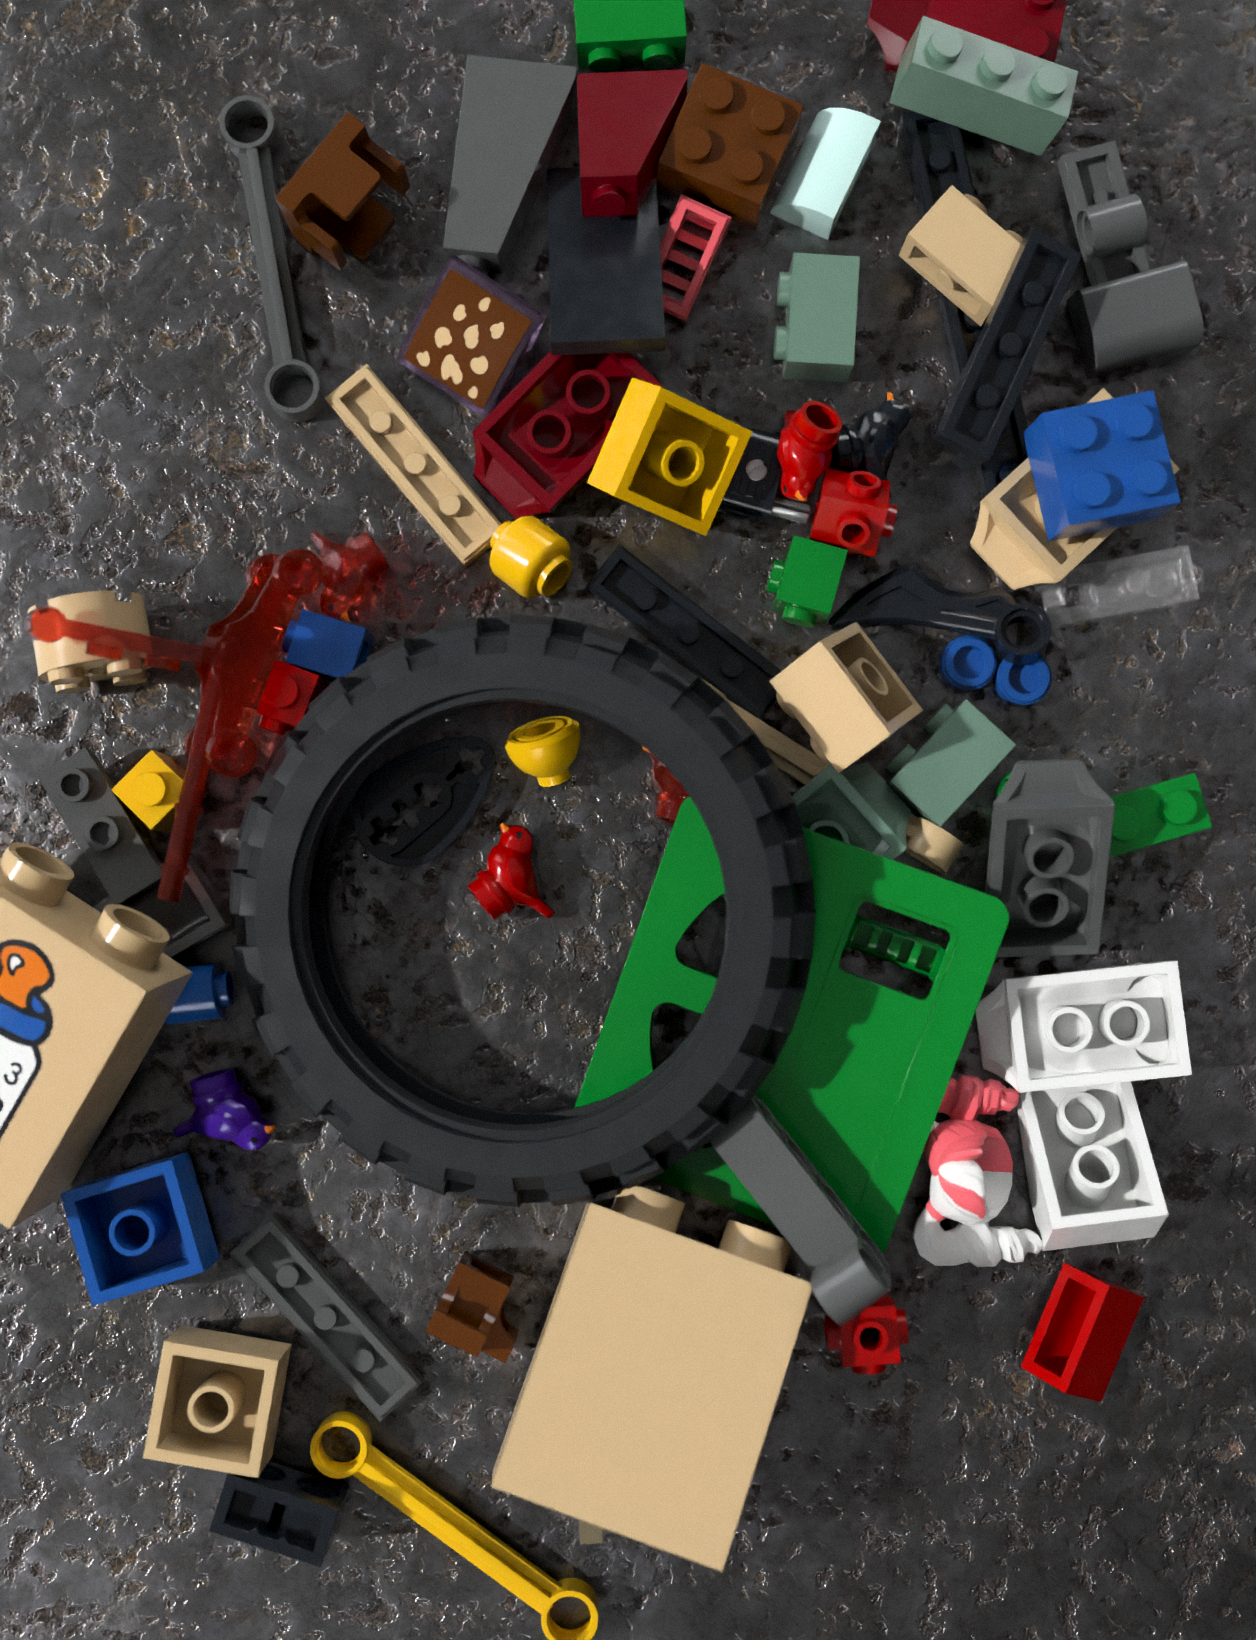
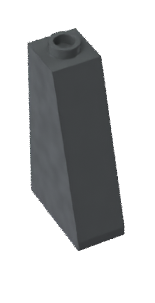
(504, 144)

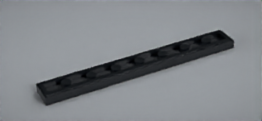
(935, 163)

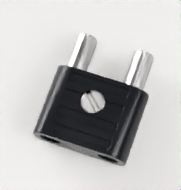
(756, 483)

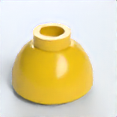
(545, 748)

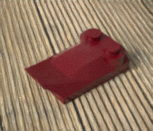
(1020, 24)
(551, 429)

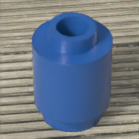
(204, 995)

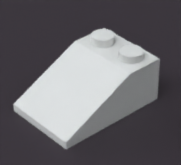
(1089, 1166)

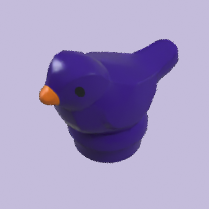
(226, 1111)

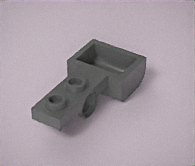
(1128, 309)
(123, 859)

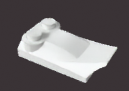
(1085, 1027)

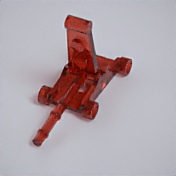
(232, 676)

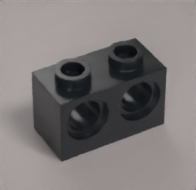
(281, 1512)

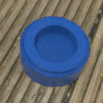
(967, 663)
(1022, 683)

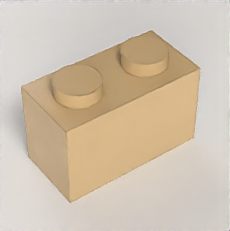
(962, 252)

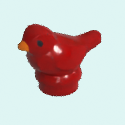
(806, 447)
(509, 876)

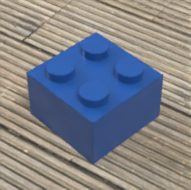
(1101, 465)
(140, 1228)

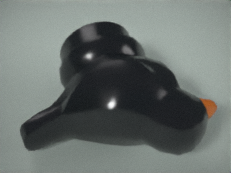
(872, 439)

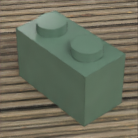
(819, 317)
(948, 763)

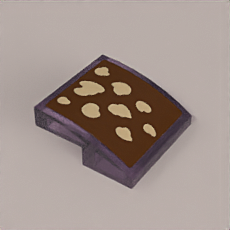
(470, 336)

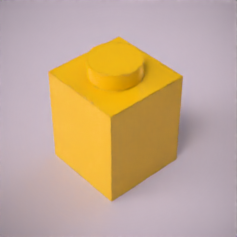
(152, 790)

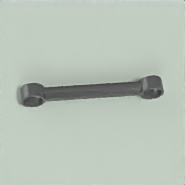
(271, 255)

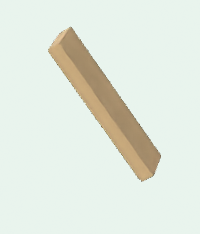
(414, 464)

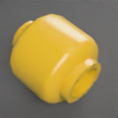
(530, 557)

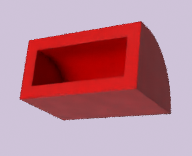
(1082, 1333)

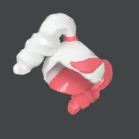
(970, 1181)

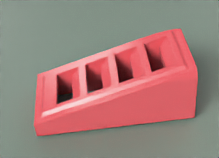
(702, 216)

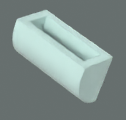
(826, 170)

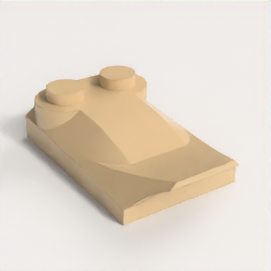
(1014, 537)

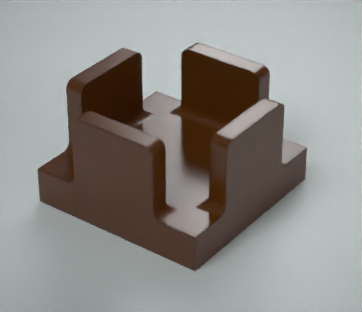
(332, 194)

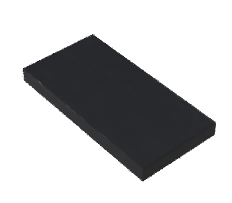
(602, 274)

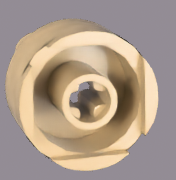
(65, 660)

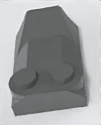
(1050, 858)

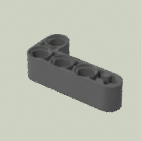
(843, 1258)

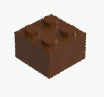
(729, 145)

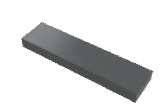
(327, 1316)

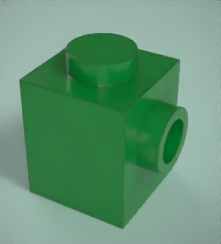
(806, 581)

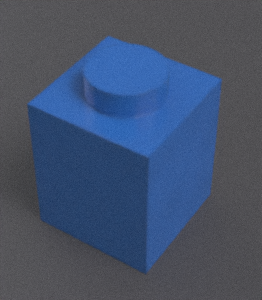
(326, 645)

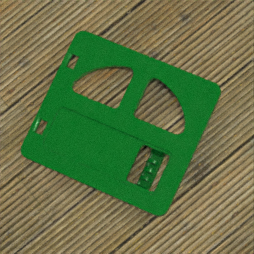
(862, 1058)

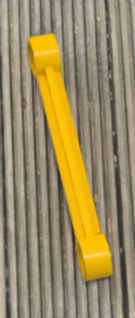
(454, 1527)

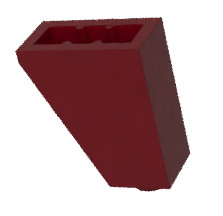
(623, 134)

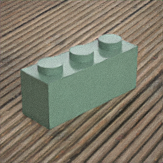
(983, 86)

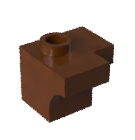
(473, 1310)

